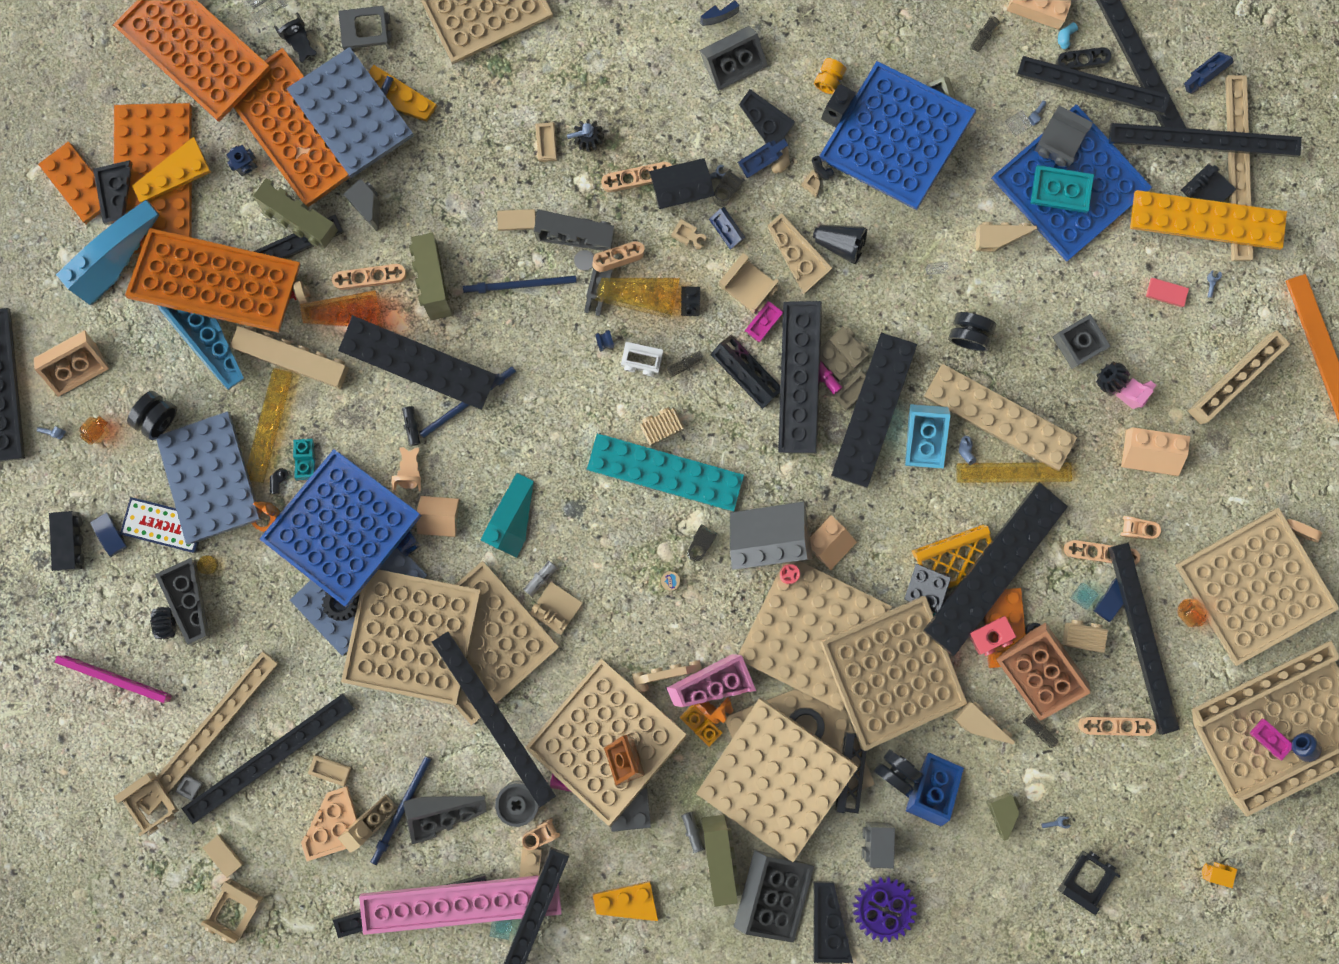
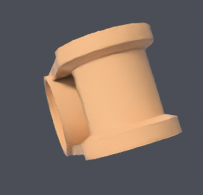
(1136, 528)
(541, 834)

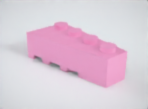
(712, 683)

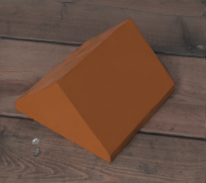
(624, 760)

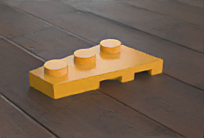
(628, 902)

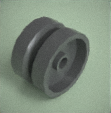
(511, 813)

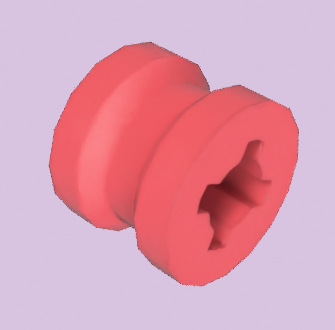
(792, 572)

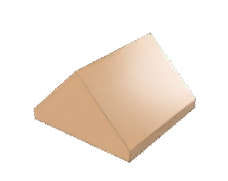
(438, 516)

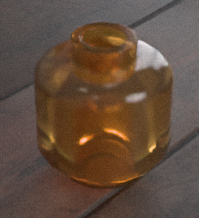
(94, 430)
(1192, 612)

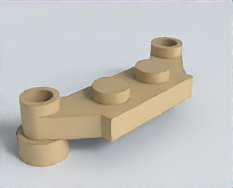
(641, 681)

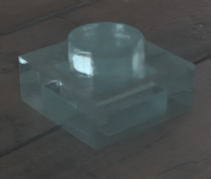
(1084, 596)
(501, 929)

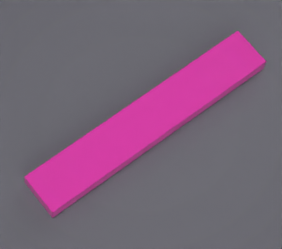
(113, 678)

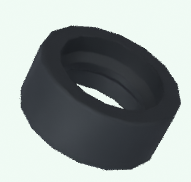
(808, 711)

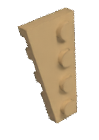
(800, 256)

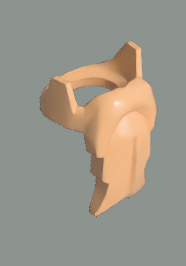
(408, 475)

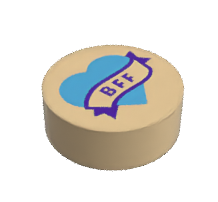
(670, 581)

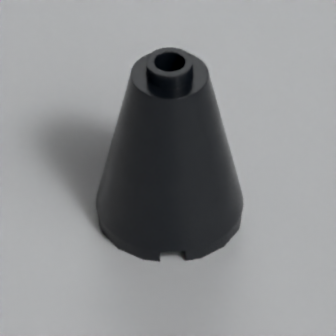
(842, 240)

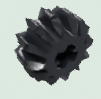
(589, 142)
(1113, 378)
(163, 623)

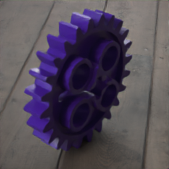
(891, 893)

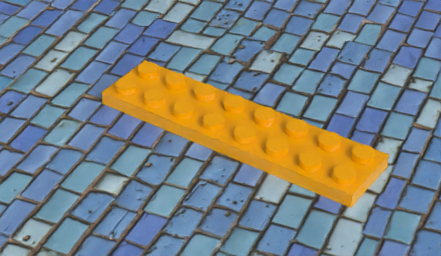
(1208, 220)

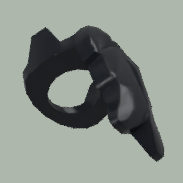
(296, 36)

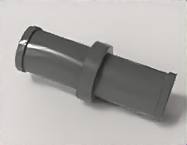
(692, 832)

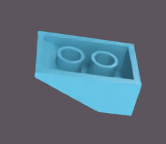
(927, 436)

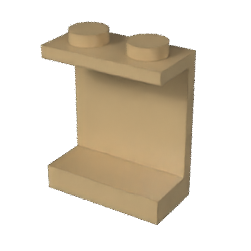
(748, 284)

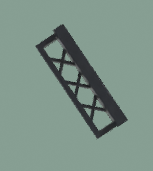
(744, 372)
(847, 750)

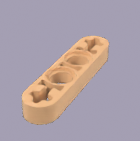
(635, 172)
(369, 276)
(1101, 551)
(1117, 726)

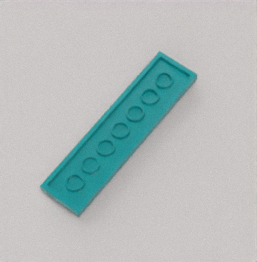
(665, 472)

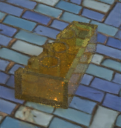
(645, 295)

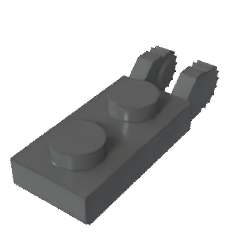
(592, 289)

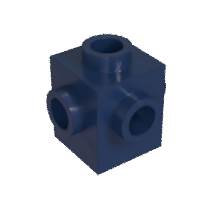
(241, 160)

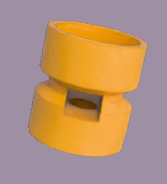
(831, 74)

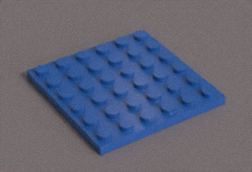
(897, 135)
(1111, 191)
(340, 528)

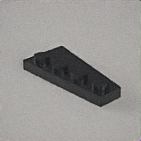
(829, 934)

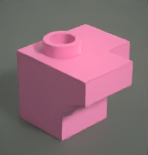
(1136, 393)

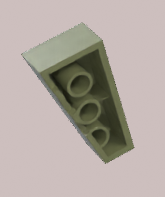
(294, 214)
(430, 276)
(720, 860)

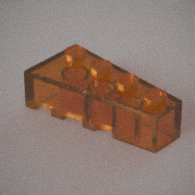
(340, 310)

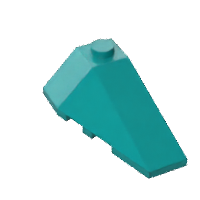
(510, 521)

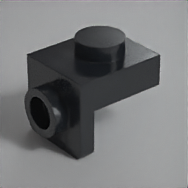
(690, 301)

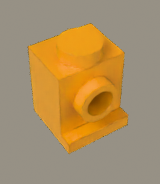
(1219, 874)

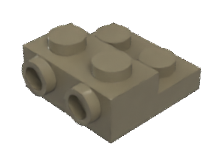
(843, 353)

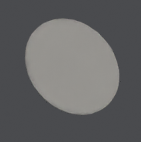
(584, 260)

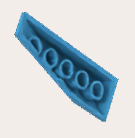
(106, 255)
(208, 343)

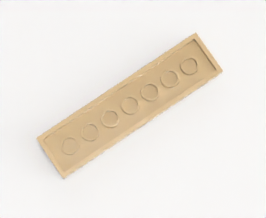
(1000, 417)

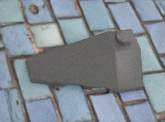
(433, 814)

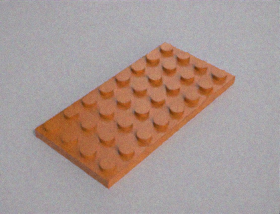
(194, 51)
(283, 127)
(147, 137)
(213, 280)

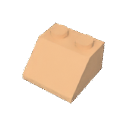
(831, 542)

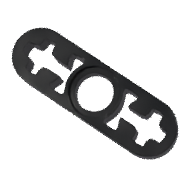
(1088, 53)

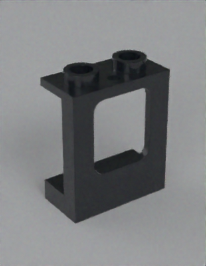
(1078, 894)

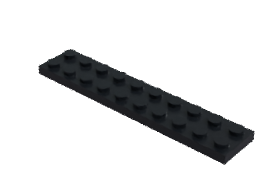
(995, 569)

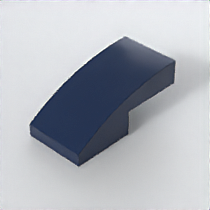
(716, 16)
(108, 534)
(1110, 602)

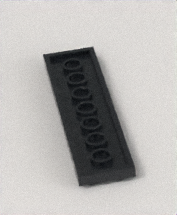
(417, 362)
(800, 377)
(874, 410)
(10, 415)

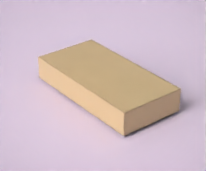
(546, 142)
(516, 219)
(329, 770)
(223, 856)

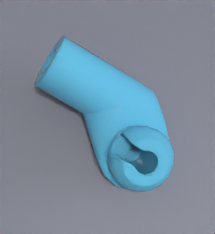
(1064, 35)

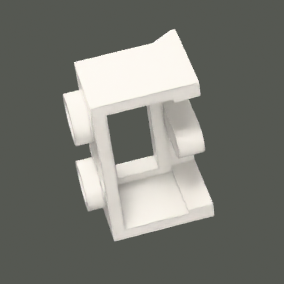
(631, 366)

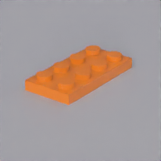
(73, 180)
(1011, 606)

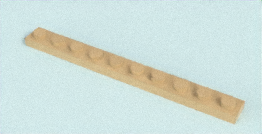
(1238, 162)
(210, 728)

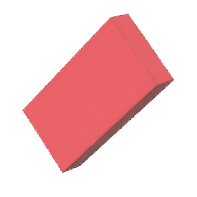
(1167, 292)

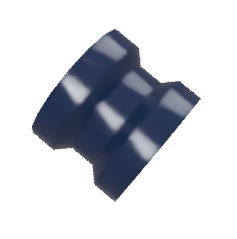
(604, 340)

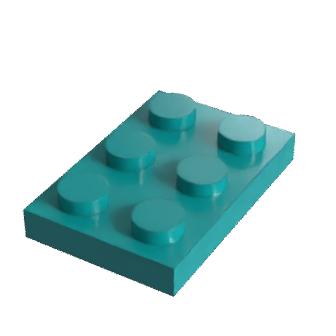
(1062, 189)

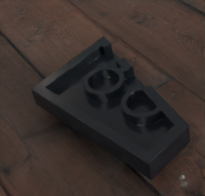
(766, 118)
(113, 189)

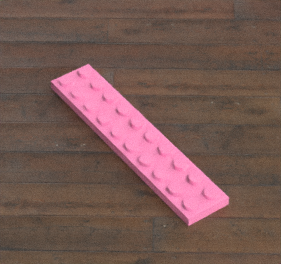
(449, 905)

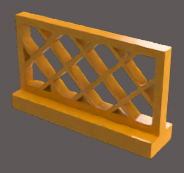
(950, 543)

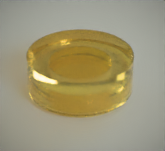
(207, 565)

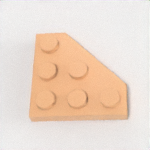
(328, 824)

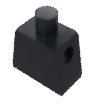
(839, 104)

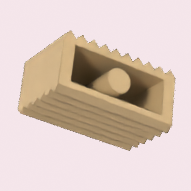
(661, 426)
(1085, 637)

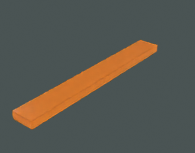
(1316, 335)

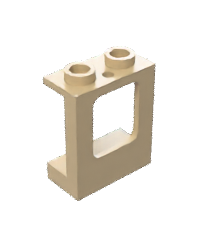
(138, 790)
(242, 895)

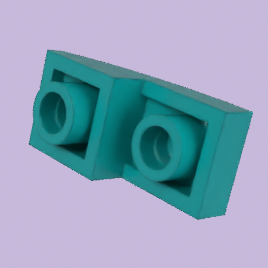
(304, 458)

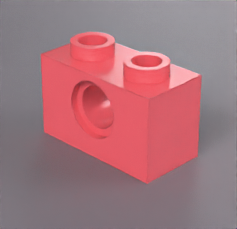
(980, 636)

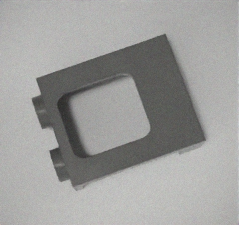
(348, 28)

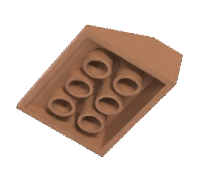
(1044, 672)

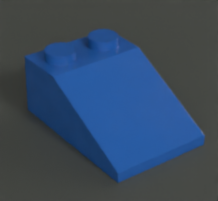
(937, 790)

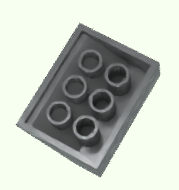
(769, 536)
(773, 897)

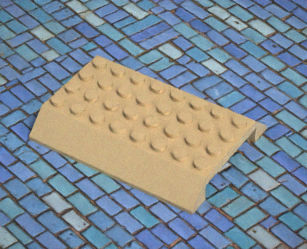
(1294, 700)

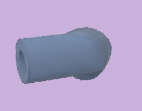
(965, 450)

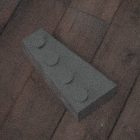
(573, 231)
(185, 599)

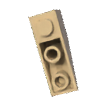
(994, 237)
(976, 722)
(368, 824)

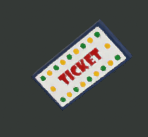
(155, 524)

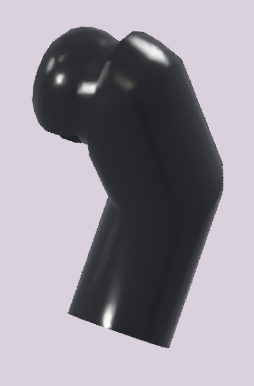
(820, 170)
(276, 479)

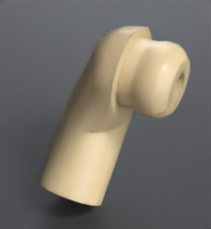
(784, 161)

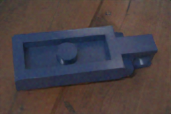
(1208, 71)
(762, 157)

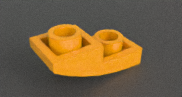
(700, 725)

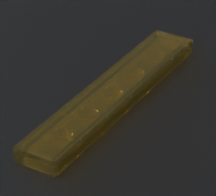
(268, 424)
(1012, 473)

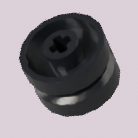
(972, 331)
(151, 415)
(898, 773)

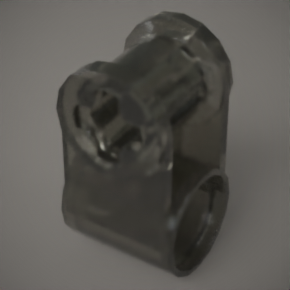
(729, 186)
(703, 540)

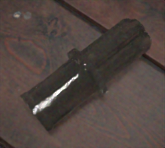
(985, 33)
(685, 363)
(1040, 731)

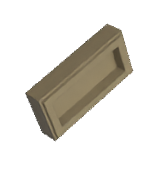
(850, 392)

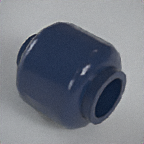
(1306, 747)

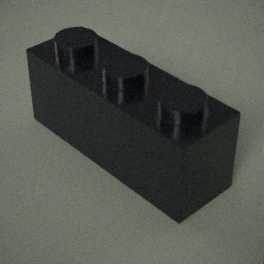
(66, 541)

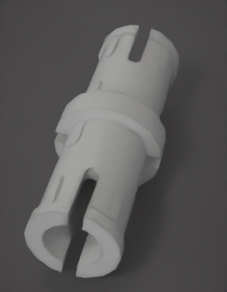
(540, 578)

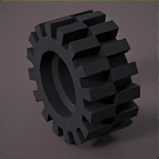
(332, 612)

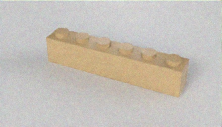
(289, 357)
(1238, 377)

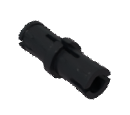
(411, 426)

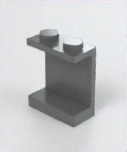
(1063, 136)

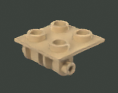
(555, 608)

